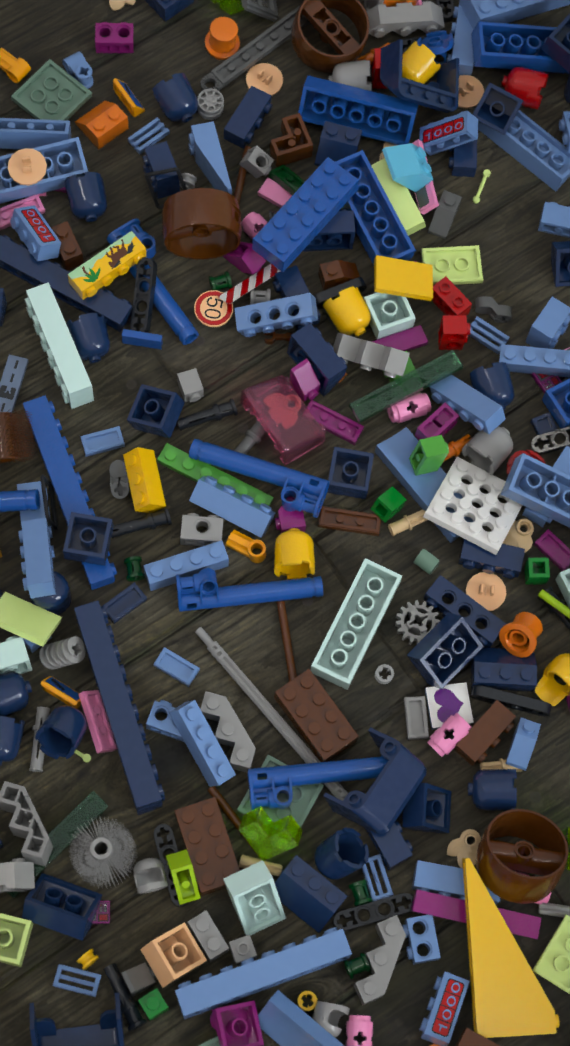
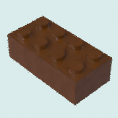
(316, 716)
(207, 844)

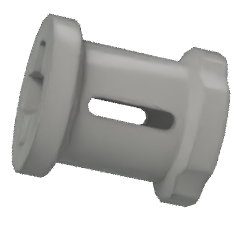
(259, 296)

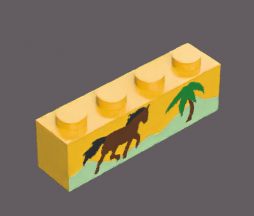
(107, 265)

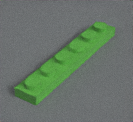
(194, 469)

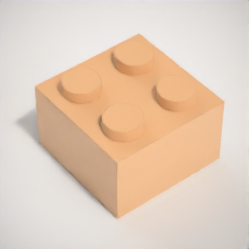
(173, 954)

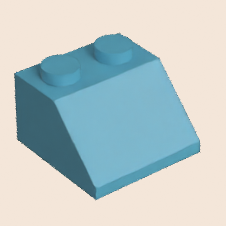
(408, 165)

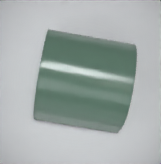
(426, 561)

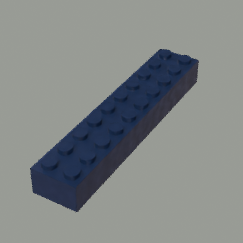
(117, 704)

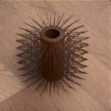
(7, 440)

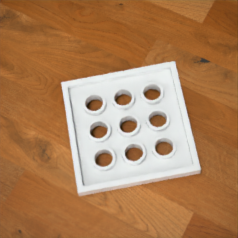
(463, 507)

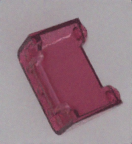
(284, 417)

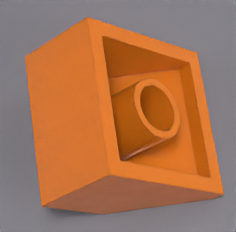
(103, 123)

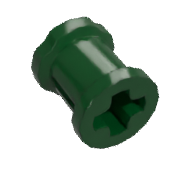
(220, 282)
(134, 568)
(360, 893)
(356, 965)

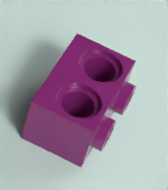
(114, 42)
(438, 423)

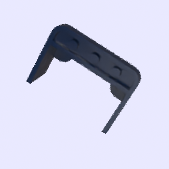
(435, 95)
(389, 792)
(107, 1033)

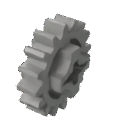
(425, 619)

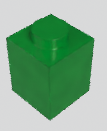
(388, 504)
(537, 571)
(153, 1004)

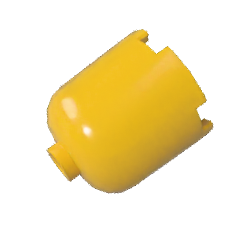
(419, 63)
(349, 312)
(294, 554)

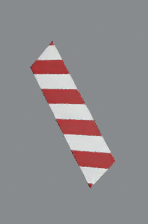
(249, 284)

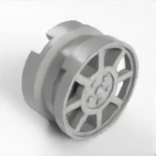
(211, 104)

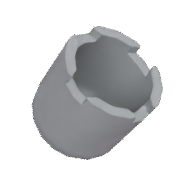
(353, 74)
(489, 450)

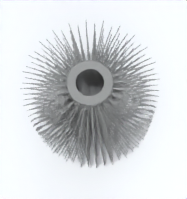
(104, 861)

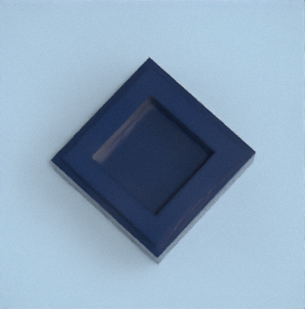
(543, 424)

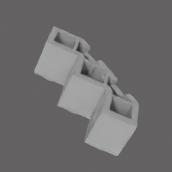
(405, 18)
(371, 355)
(229, 730)
(26, 823)
(17, 876)
(381, 960)

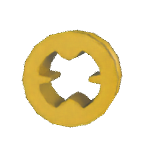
(87, 959)
(313, 1000)

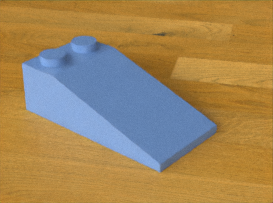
(209, 156)

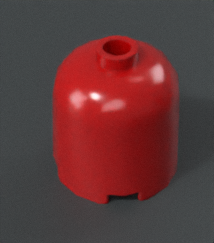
(526, 85)

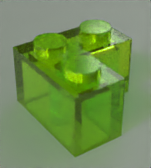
(269, 837)

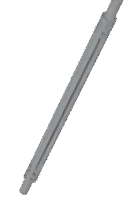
(265, 707)

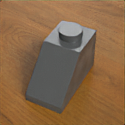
(445, 214)
(139, 978)

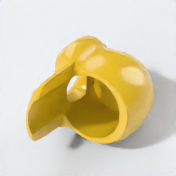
(548, 688)

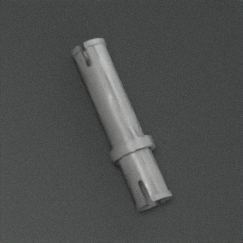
(37, 764)

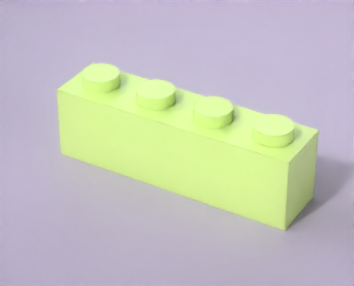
(399, 198)

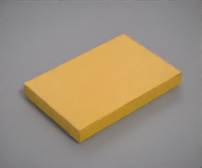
(403, 278)

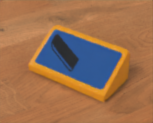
(127, 97)
(61, 691)

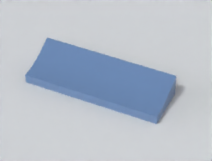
(533, 149)
(395, 455)
(291, 1025)

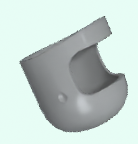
(149, 875)
(328, 1016)

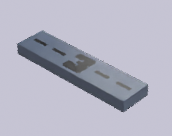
(11, 382)

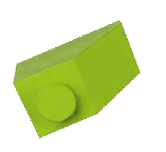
(183, 876)

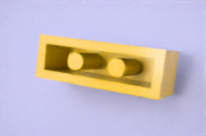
(144, 480)

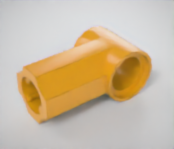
(15, 68)
(245, 545)

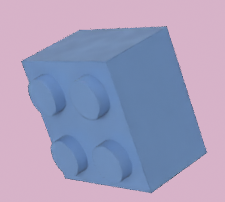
(549, 325)

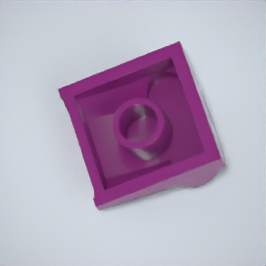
(237, 1025)

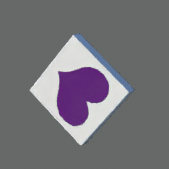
(448, 702)

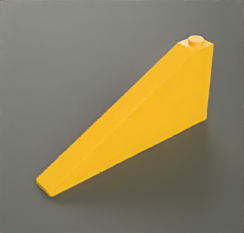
(503, 986)

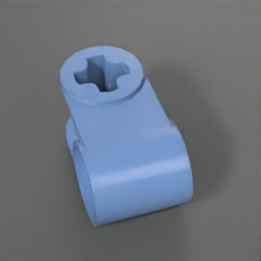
(79, 69)

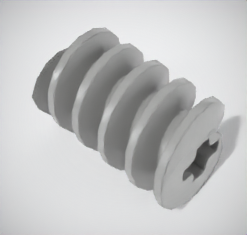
(62, 653)

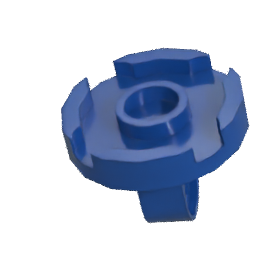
(438, 42)

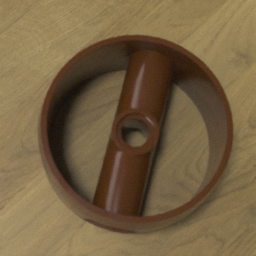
(341, 41)
(201, 223)
(498, 859)

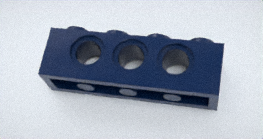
(461, 601)

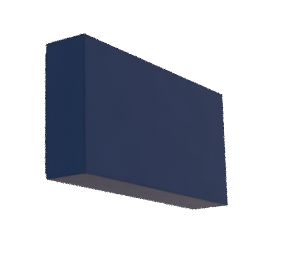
(124, 603)

